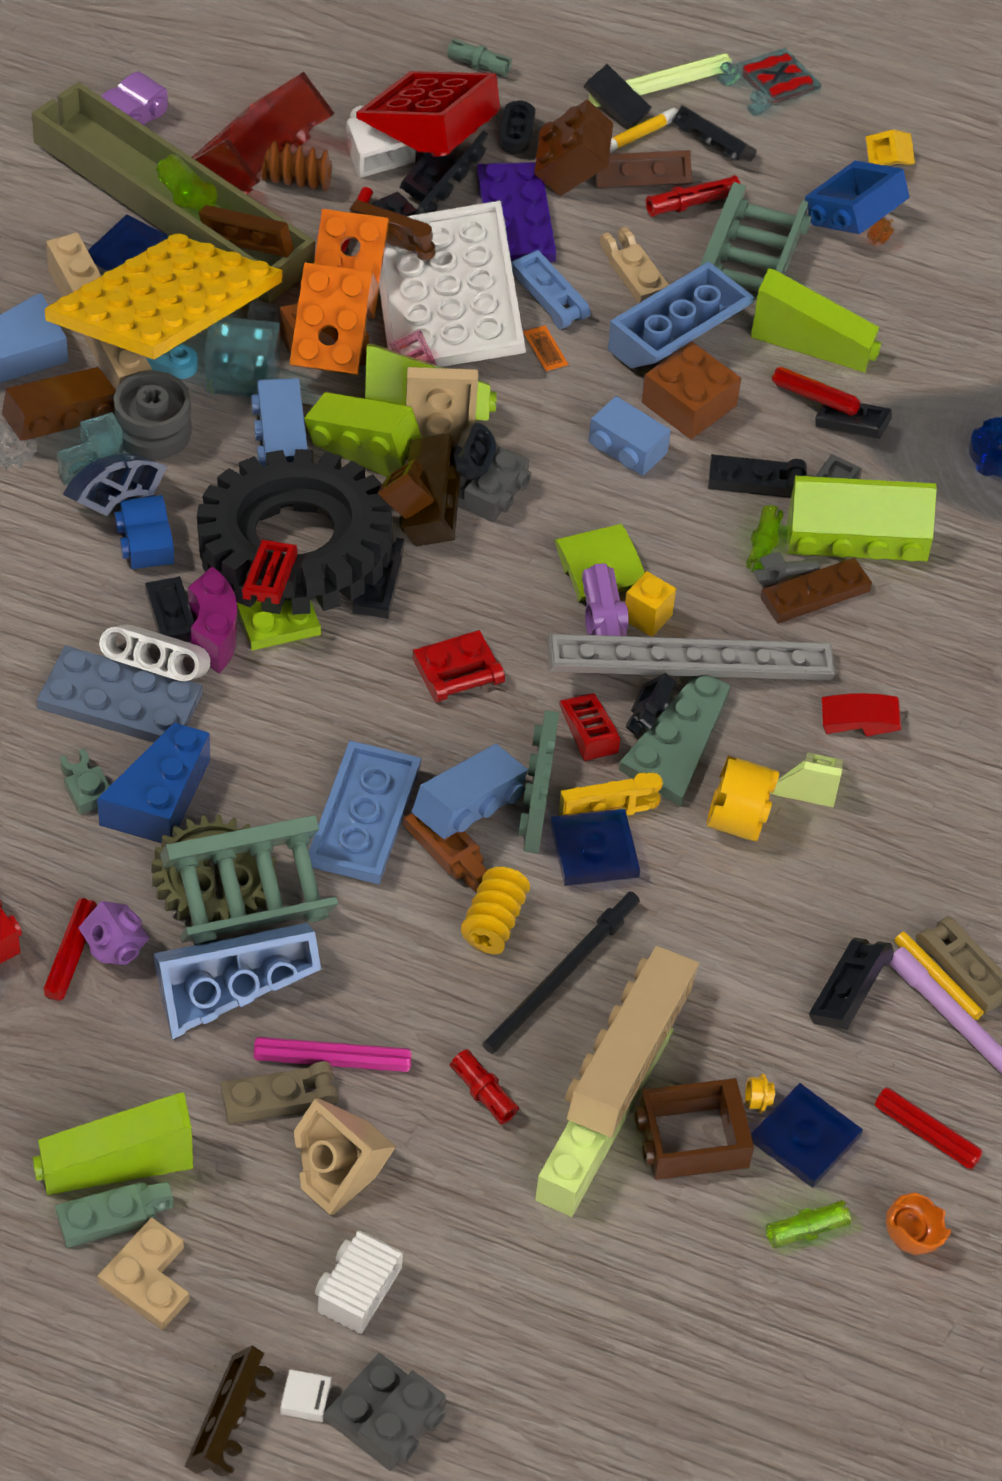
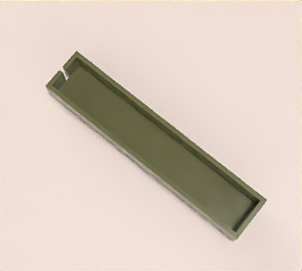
(122, 161)

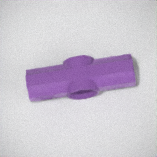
(603, 610)

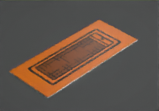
(545, 348)

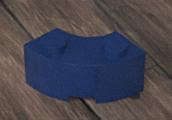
(114, 479)

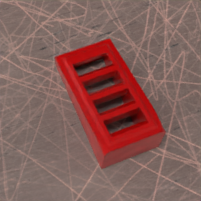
(588, 746)

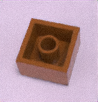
(691, 390)

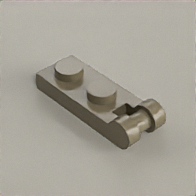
(964, 962)
(277, 1093)

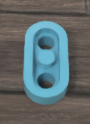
(179, 362)

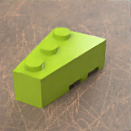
(363, 430)

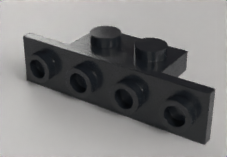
(434, 175)

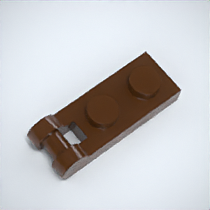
(402, 230)

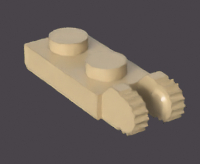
(632, 265)

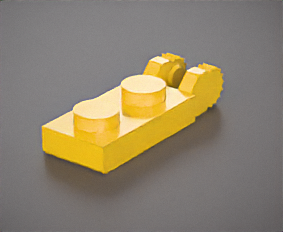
(628, 794)

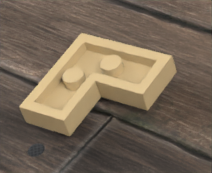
(138, 1278)

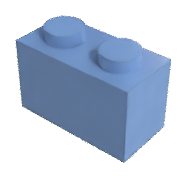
(629, 435)

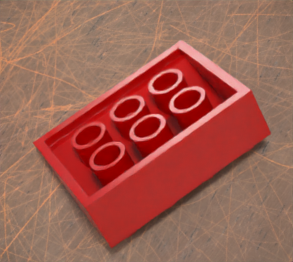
(434, 109)

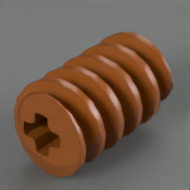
(297, 166)

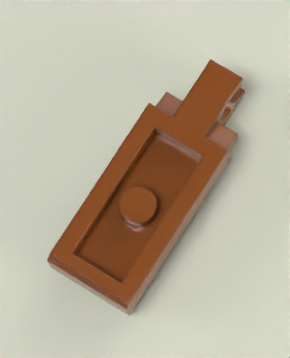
(456, 853)

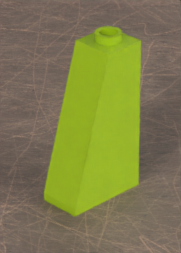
(812, 324)
(388, 380)
(118, 1147)

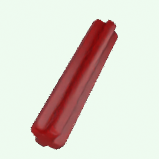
(816, 391)
(68, 952)
(928, 1128)

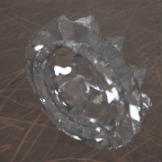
(23, 452)

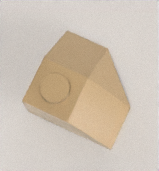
(338, 1154)

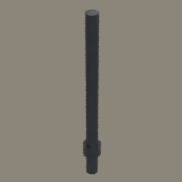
(607, 924)

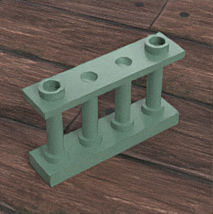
(729, 228)
(260, 843)

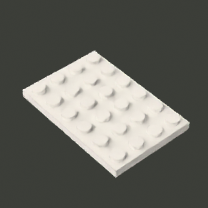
(459, 297)

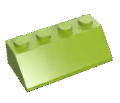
(861, 518)

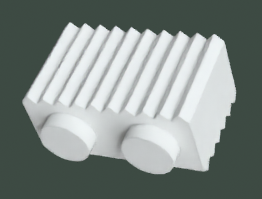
(358, 1281)

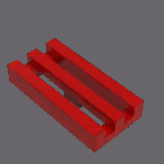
(263, 591)

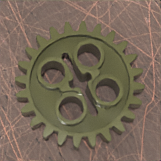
(170, 882)

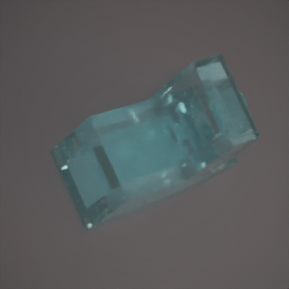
(99, 439)

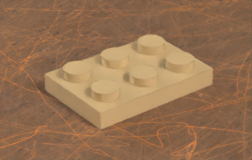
(442, 399)

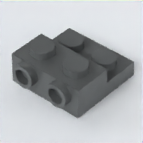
(496, 488)
(387, 1411)

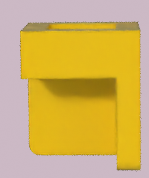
(890, 148)

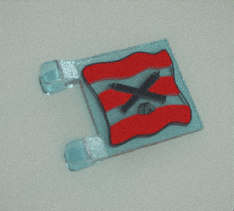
(773, 76)

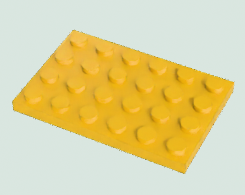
(163, 296)

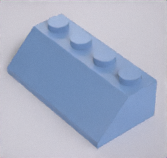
(676, 316)

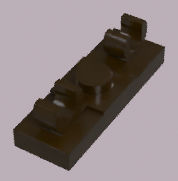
(228, 1412)

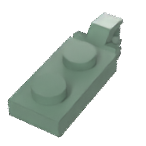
(111, 1212)

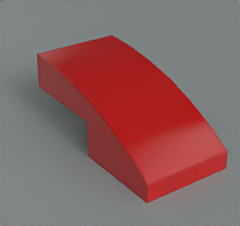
(867, 711)

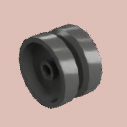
(153, 414)

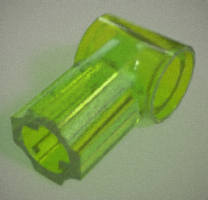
(185, 185)

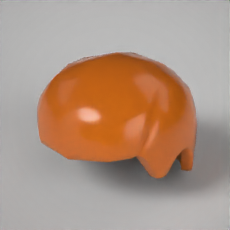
(916, 1224)

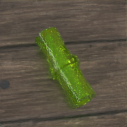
(765, 536)
(808, 1224)

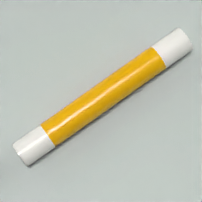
(642, 129)

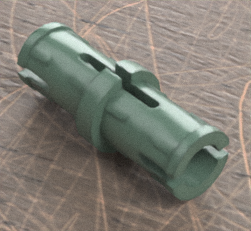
(479, 57)

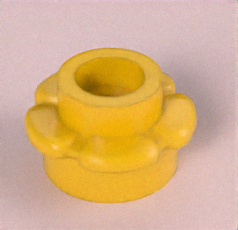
(759, 1093)

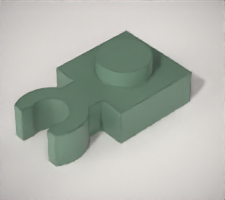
(83, 783)

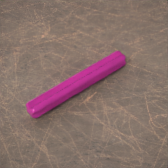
(335, 1053)

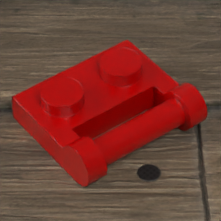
(455, 658)

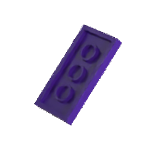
(522, 204)

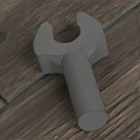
(776, 568)

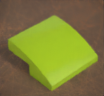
(600, 546)

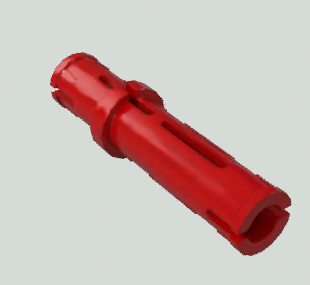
(680, 198)

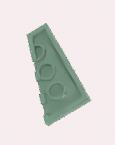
(679, 737)
(536, 793)

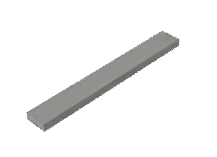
(690, 657)

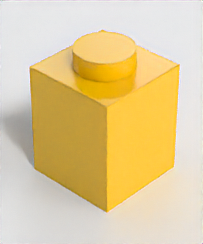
(650, 603)

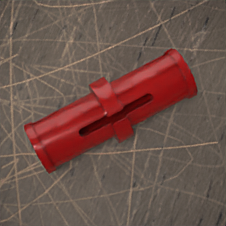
(484, 1086)

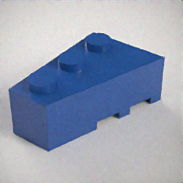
(157, 785)

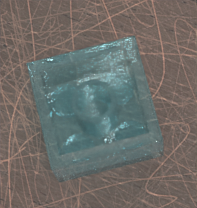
(240, 354)

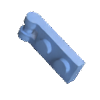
(550, 289)

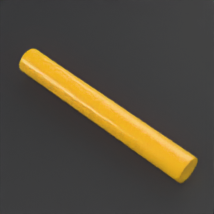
(939, 975)

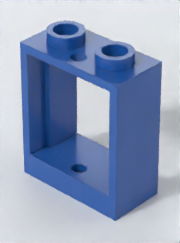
(878, 193)

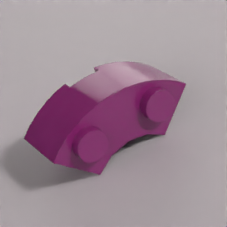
(215, 617)

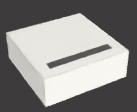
(305, 1395)

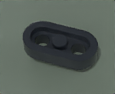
(517, 126)
(474, 451)

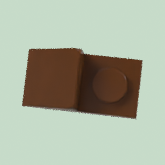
(406, 490)

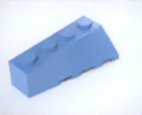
(228, 973)

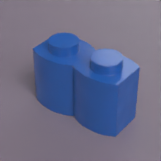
(146, 532)

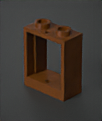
(688, 1099)

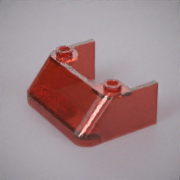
(278, 116)

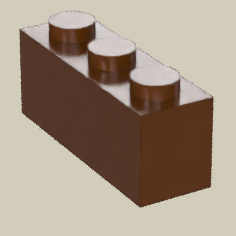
(57, 403)

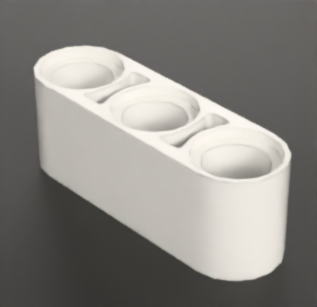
(138, 654)

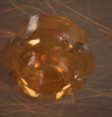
(881, 231)

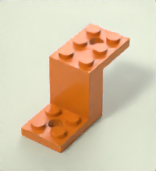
(339, 292)

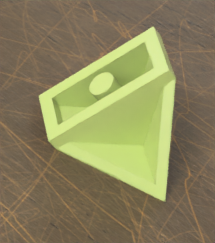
(812, 780)

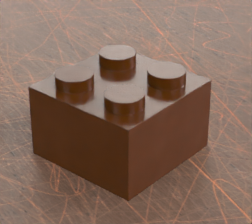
(573, 147)

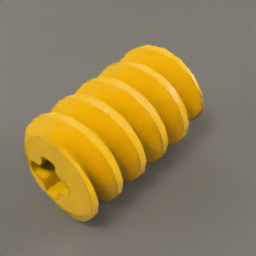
(495, 909)

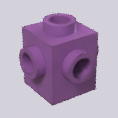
(114, 933)

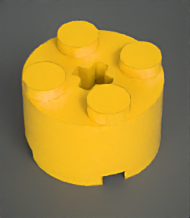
(742, 798)

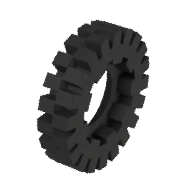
(343, 565)

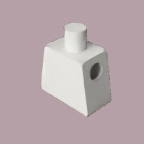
(374, 150)

